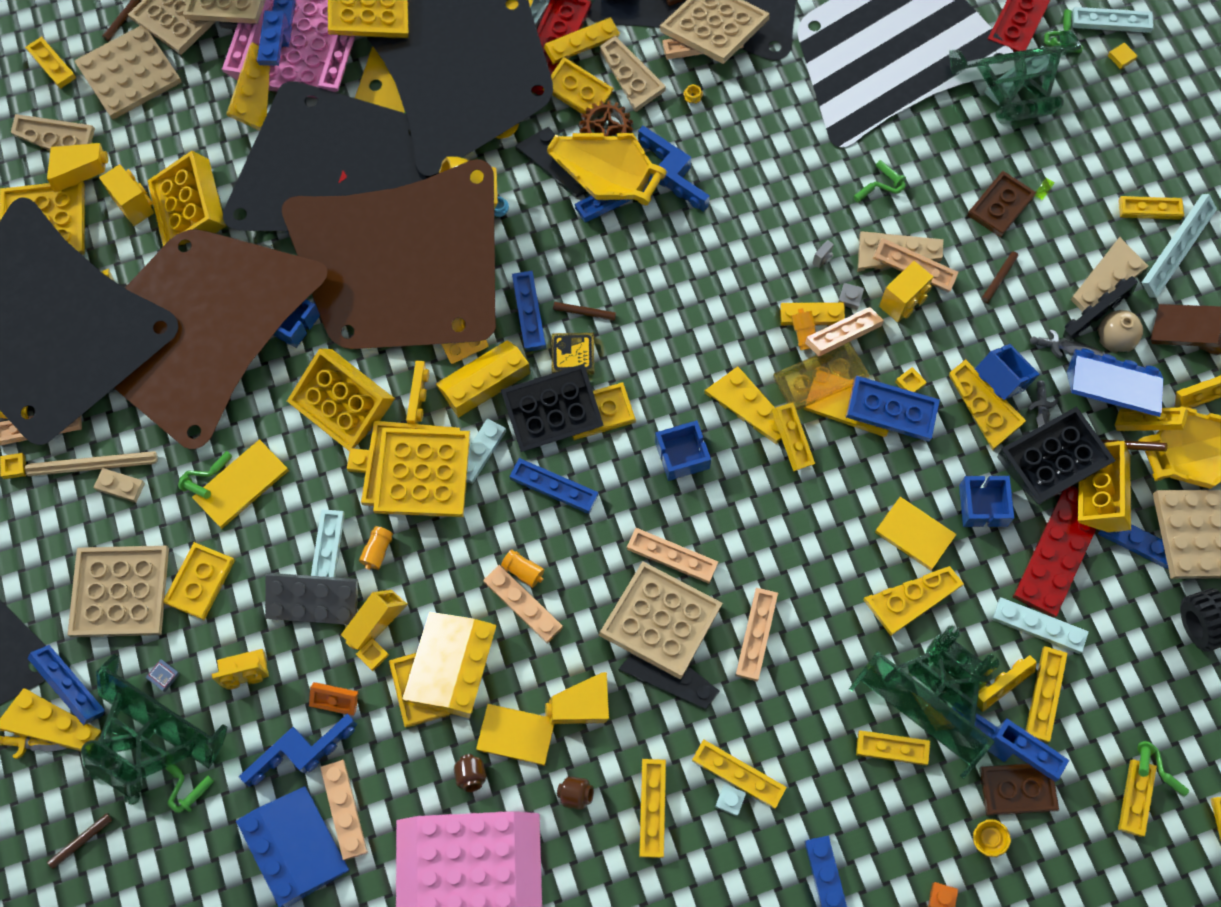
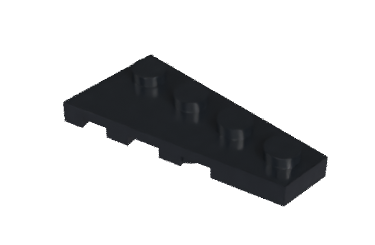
(536, 150)
(1123, 290)
(691, 687)

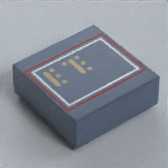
(162, 675)

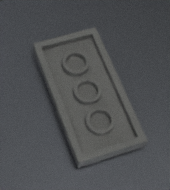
(310, 598)

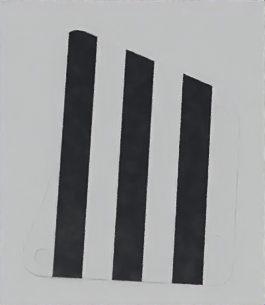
(889, 56)

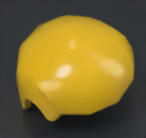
(991, 838)

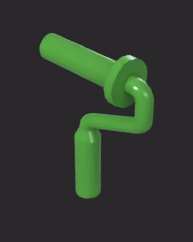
(1066, 26)
(899, 182)
(185, 482)
(1147, 749)
(192, 797)

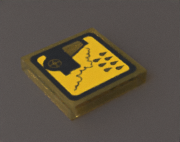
(572, 350)

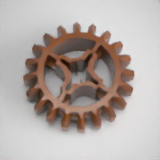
(607, 110)

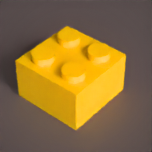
(127, 194)
(906, 292)

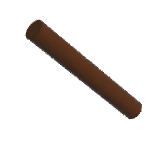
(120, 19)
(999, 277)
(584, 311)
(1146, 446)
(79, 841)

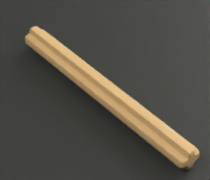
(92, 463)

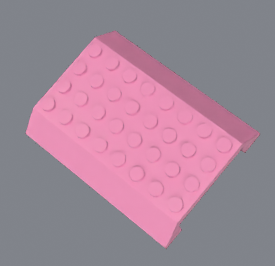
(311, 55)
(469, 860)

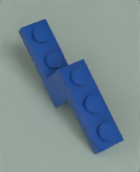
(275, 32)
(677, 165)
(1014, 740)
(298, 751)

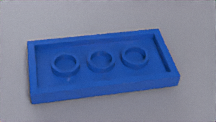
(892, 408)

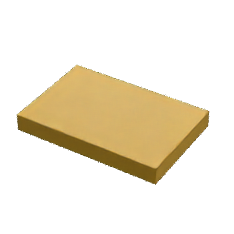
(578, 87)
(613, 408)
(915, 533)
(198, 581)
(411, 713)
(515, 734)

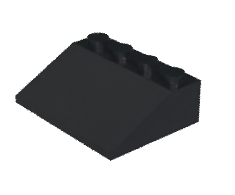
(552, 407)
(1055, 456)

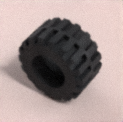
(1202, 618)

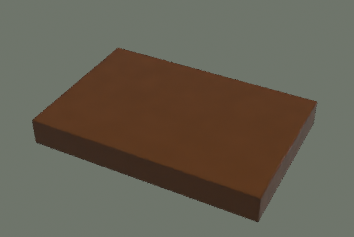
(1001, 204)
(1187, 325)
(1017, 790)

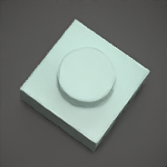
(730, 800)

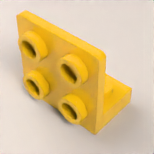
(459, 351)
(241, 669)

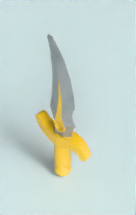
(28, 743)

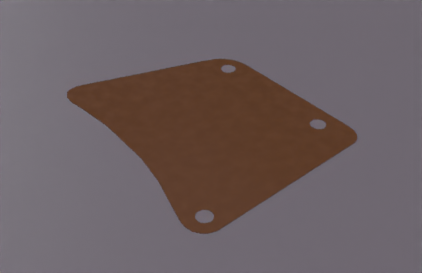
(403, 259)
(226, 309)

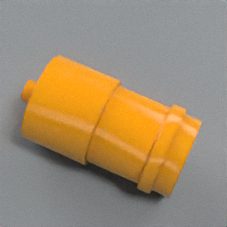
(804, 326)
(374, 551)
(522, 568)

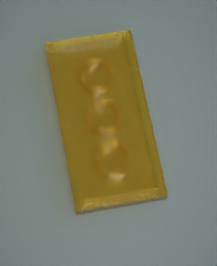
(820, 376)

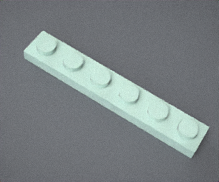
(1179, 246)

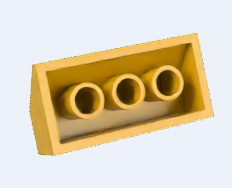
(484, 378)
(1106, 495)

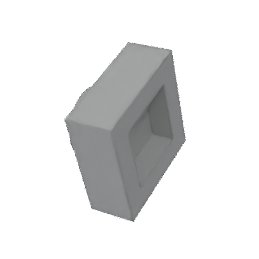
(824, 254)
(851, 296)

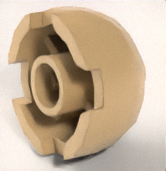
(1120, 331)

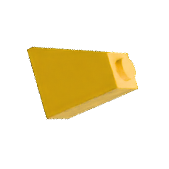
(75, 164)
(373, 618)
(580, 703)

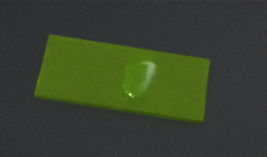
(1044, 188)

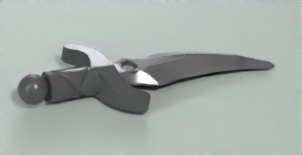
(1056, 344)
(1042, 405)

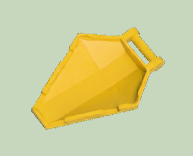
(607, 165)
(1191, 453)

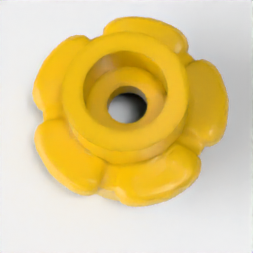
(693, 90)

